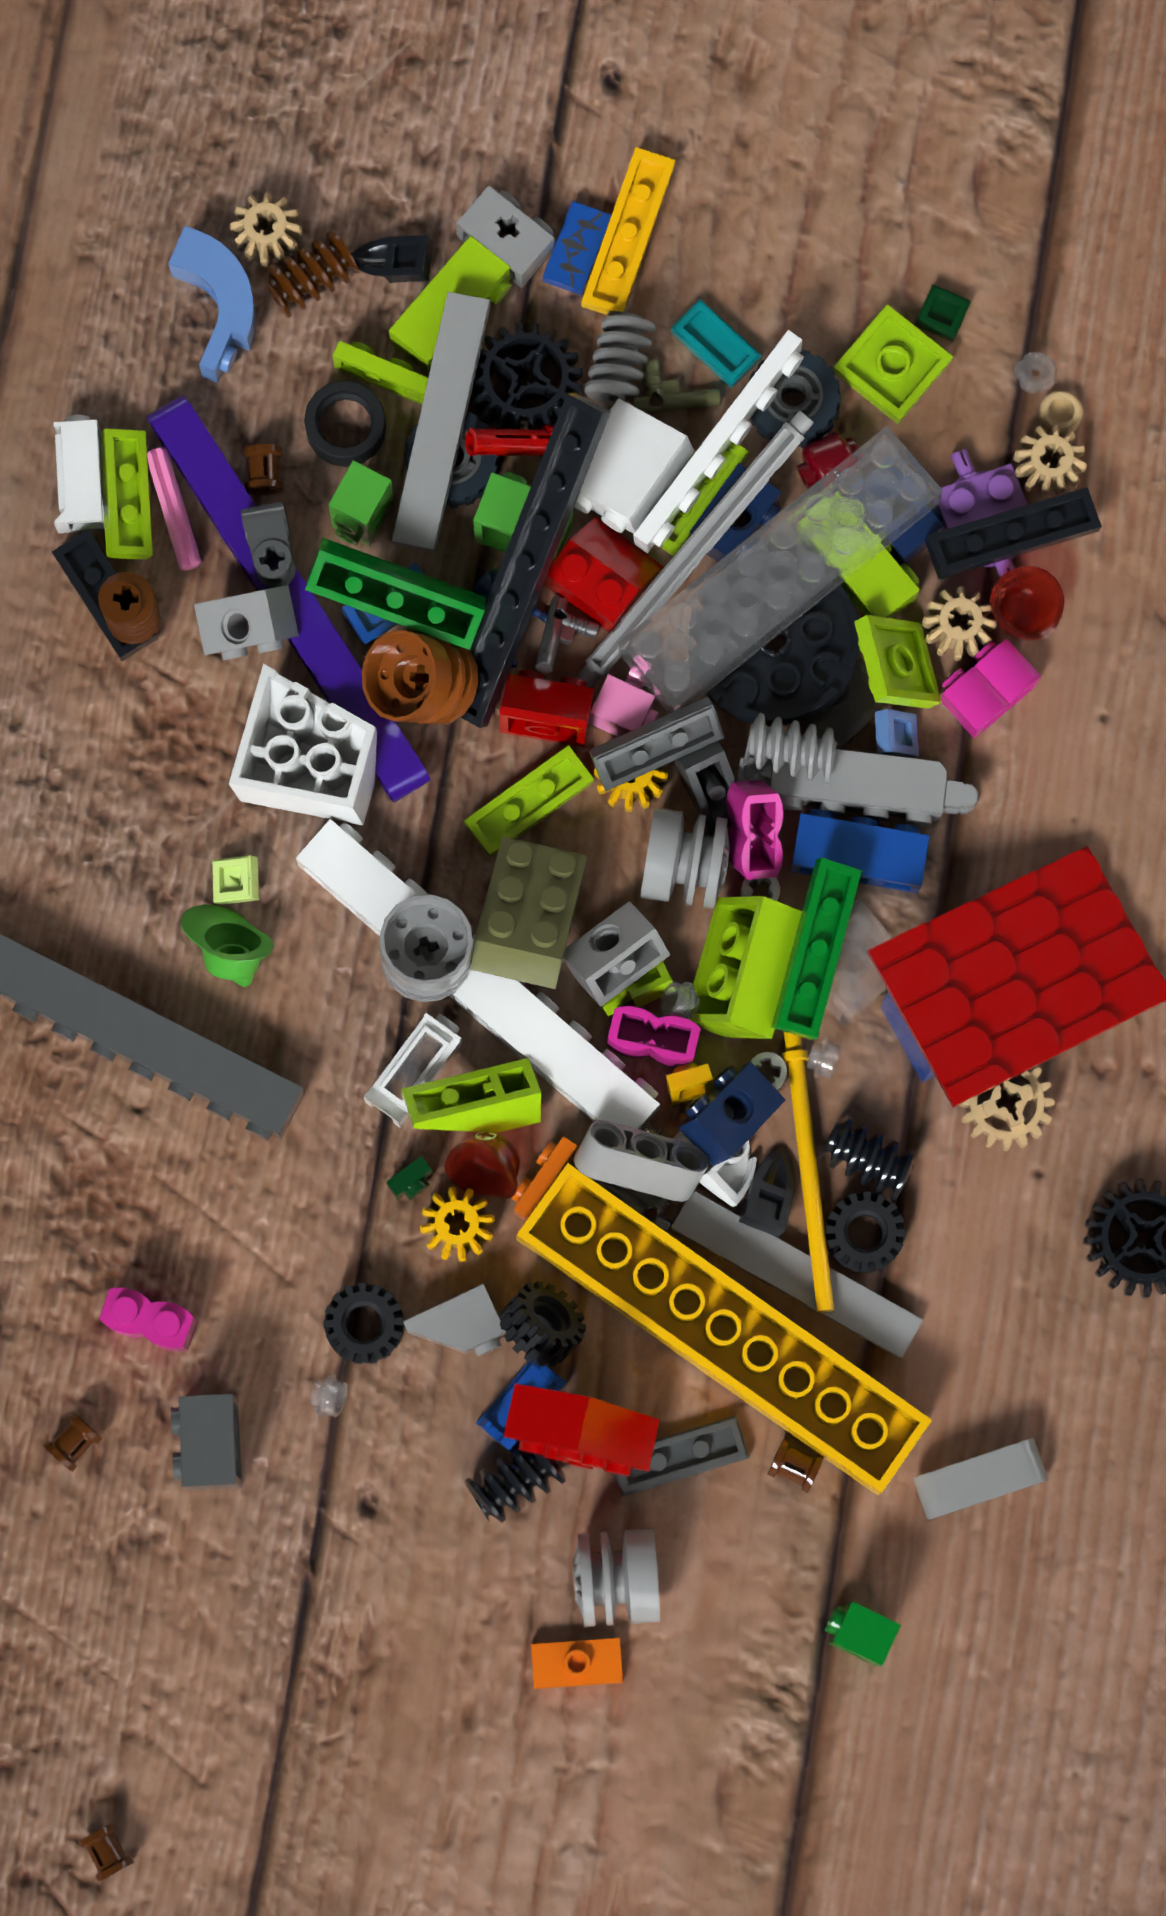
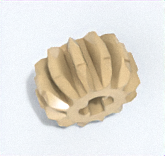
(277, 217)
(1032, 455)
(955, 637)

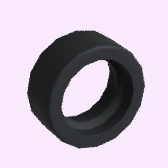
(345, 391)

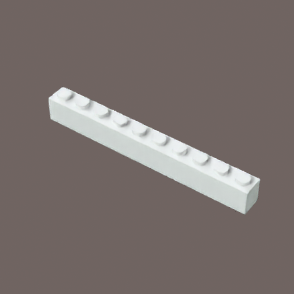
(499, 1004)

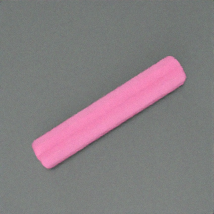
(173, 509)

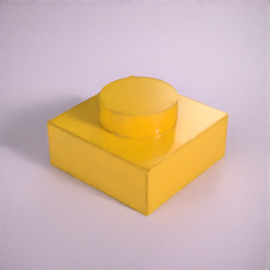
(689, 1082)

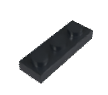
(87, 571)

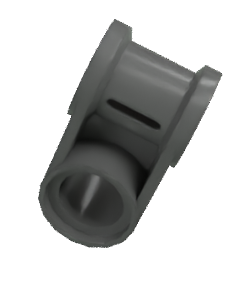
(269, 538)

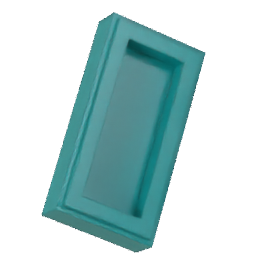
(715, 343)

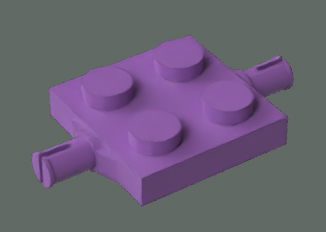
(980, 496)

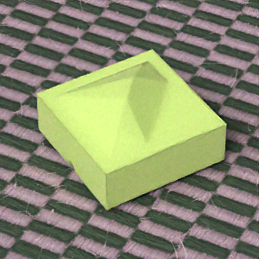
(235, 880)

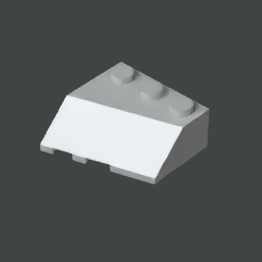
(304, 753)

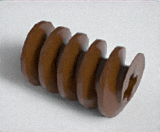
(310, 272)
(129, 607)

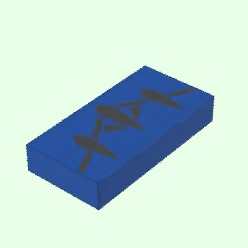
(576, 248)

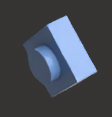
(896, 733)

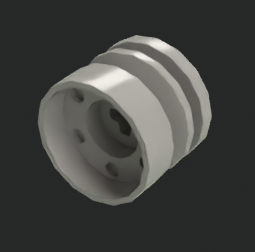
(685, 858)
(445, 932)
(618, 1577)

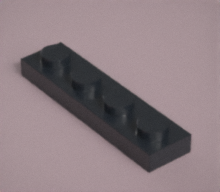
(1013, 533)

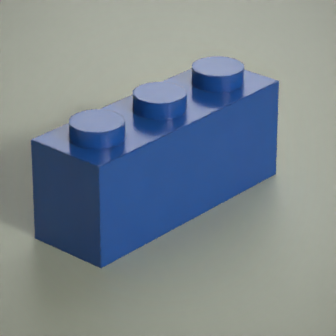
(884, 855)

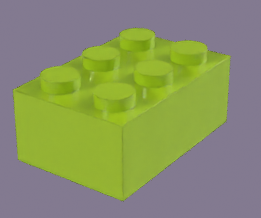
(744, 966)

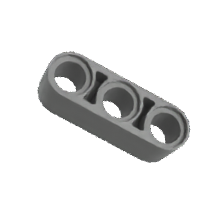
(641, 1161)
(980, 1478)

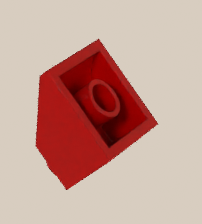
(601, 573)
(546, 708)

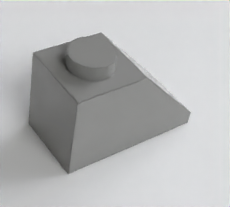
(461, 1323)

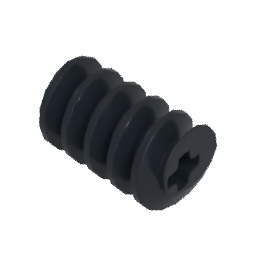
(868, 1156)
(513, 1482)

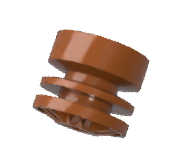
(419, 678)

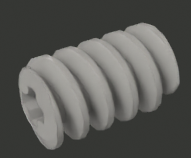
(617, 357)
(791, 747)

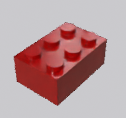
(581, 1430)

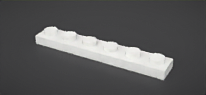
(709, 456)

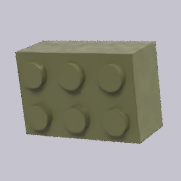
(528, 912)

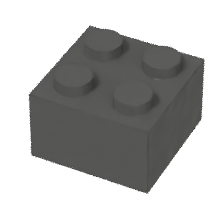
(208, 1442)

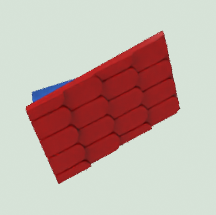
(1016, 977)

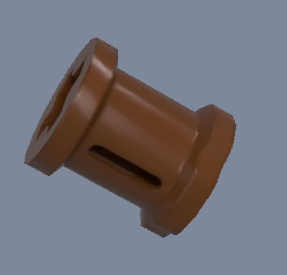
(263, 481)
(72, 1442)
(809, 1465)
(106, 1852)

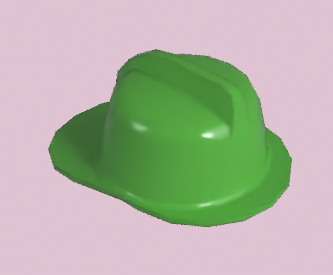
(228, 942)

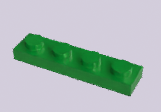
(816, 948)

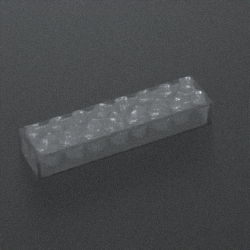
(780, 571)

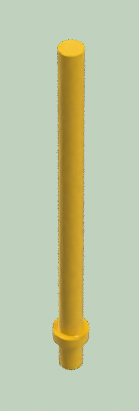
(795, 1059)

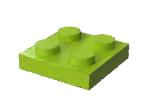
(892, 364)
(897, 662)

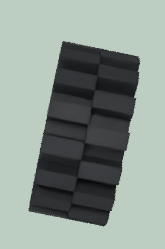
(864, 1205)
(364, 1296)
(542, 1324)

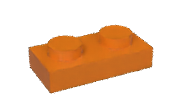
(553, 1161)

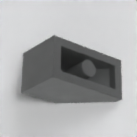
(707, 781)

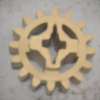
(1015, 1120)

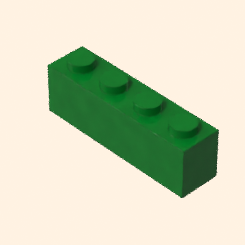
(396, 593)

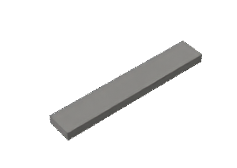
(441, 422)
(791, 1274)

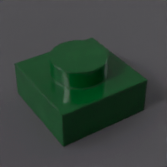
(410, 1180)

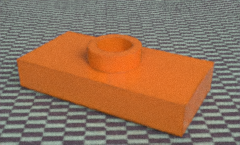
(576, 1663)

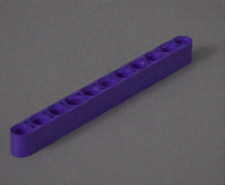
(318, 641)

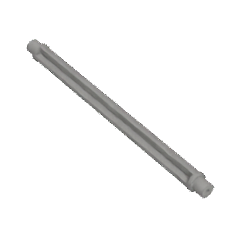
(698, 544)

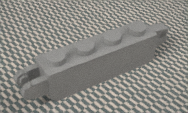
(870, 785)

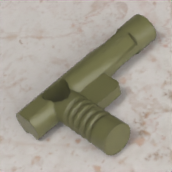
(670, 393)

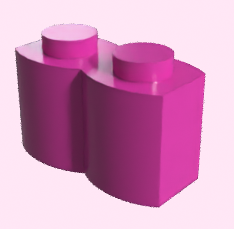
(989, 687)
(755, 821)
(641, 1034)
(137, 1317)

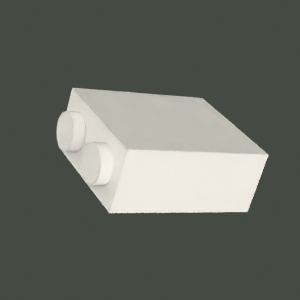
(632, 467)

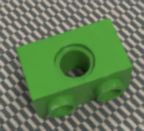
(360, 504)

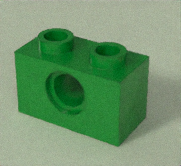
(861, 1632)

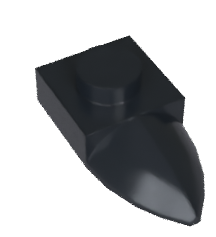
(396, 258)
(770, 1194)

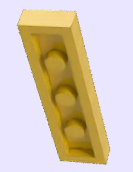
(628, 232)

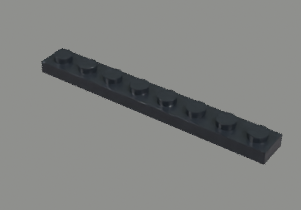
(533, 548)

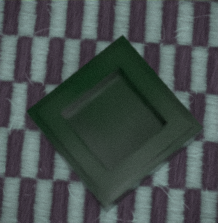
(942, 313)

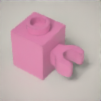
(622, 705)

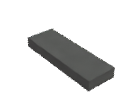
(656, 743)
(688, 1455)

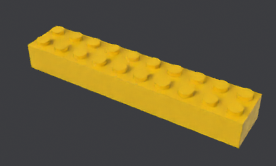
(723, 1329)

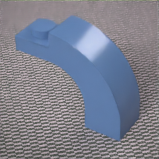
(217, 271)

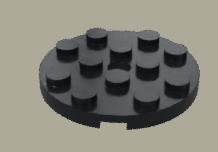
(804, 673)

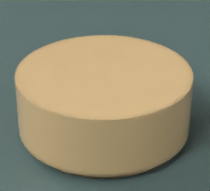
(1061, 409)

